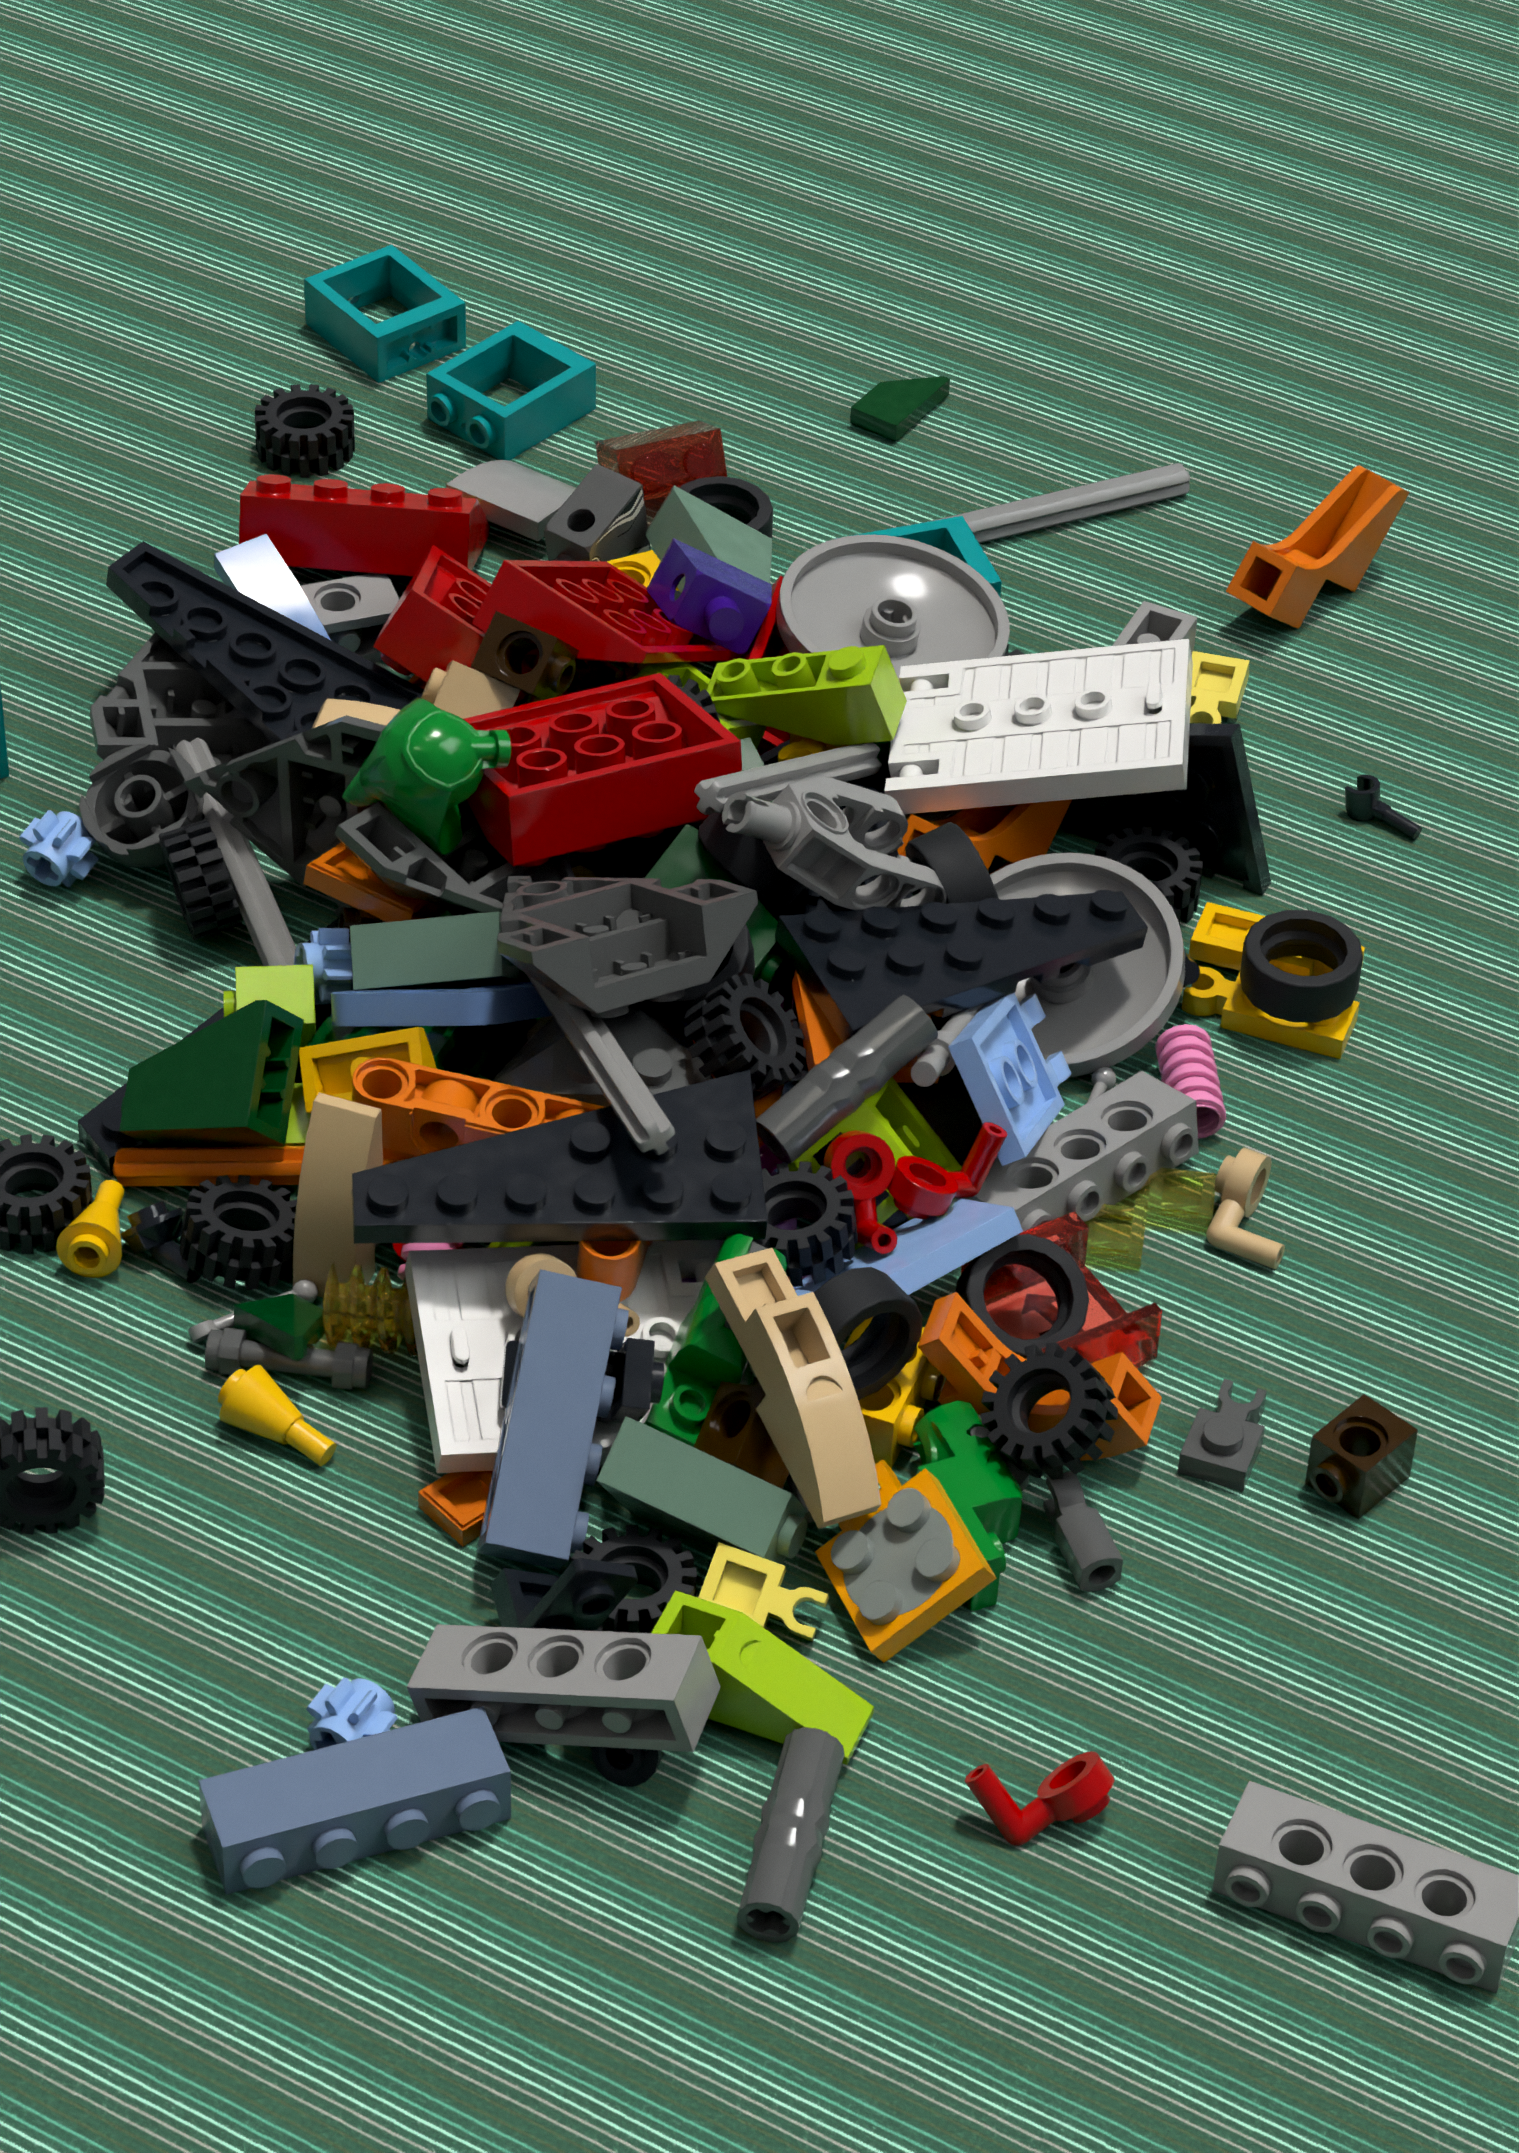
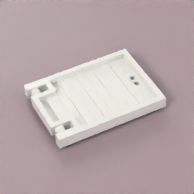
(1043, 727)
(467, 1321)

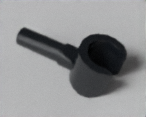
(1366, 805)

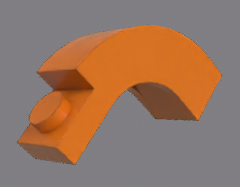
(970, 1353)

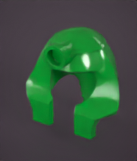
(427, 767)

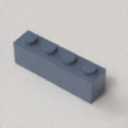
(551, 1421)
(355, 1800)

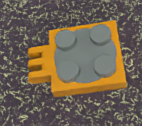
(904, 1562)

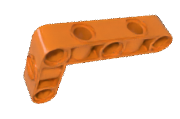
(444, 1109)

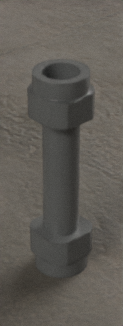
(347, 1365)

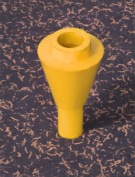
(93, 1239)
(260, 1406)

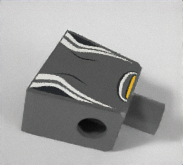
(599, 520)

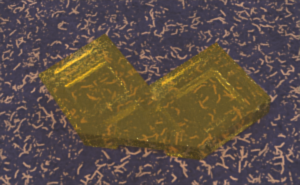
(1166, 1200)

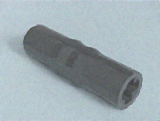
(845, 1079)
(790, 1835)

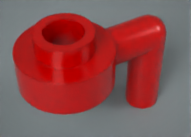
(865, 1185)
(928, 1189)
(1071, 1791)

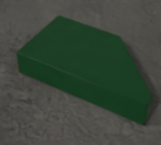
(898, 405)
(282, 1323)

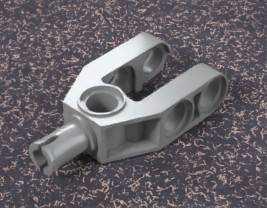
(830, 845)

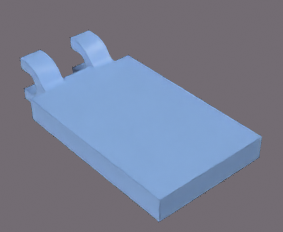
(1008, 1072)
(934, 1245)

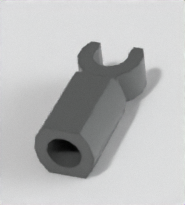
(1082, 1535)

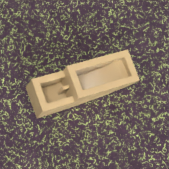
(339, 1142)

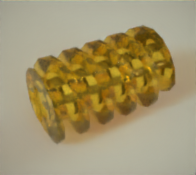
(368, 1311)

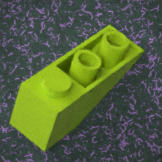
(818, 695)
(764, 1680)

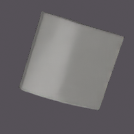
(513, 495)

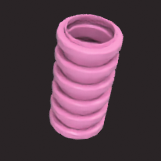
(1190, 1067)

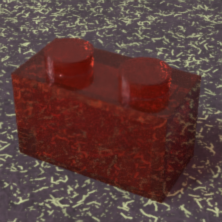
(665, 456)

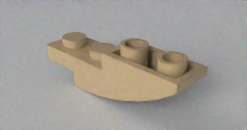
(806, 1383)

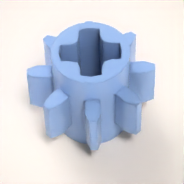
(58, 849)
(331, 962)
(349, 1712)

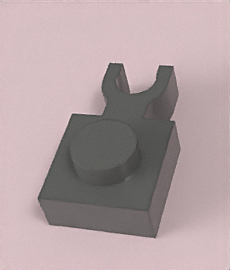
(1224, 1442)

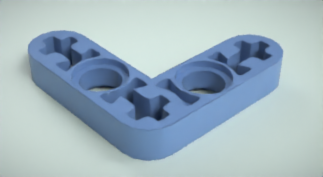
(438, 1006)

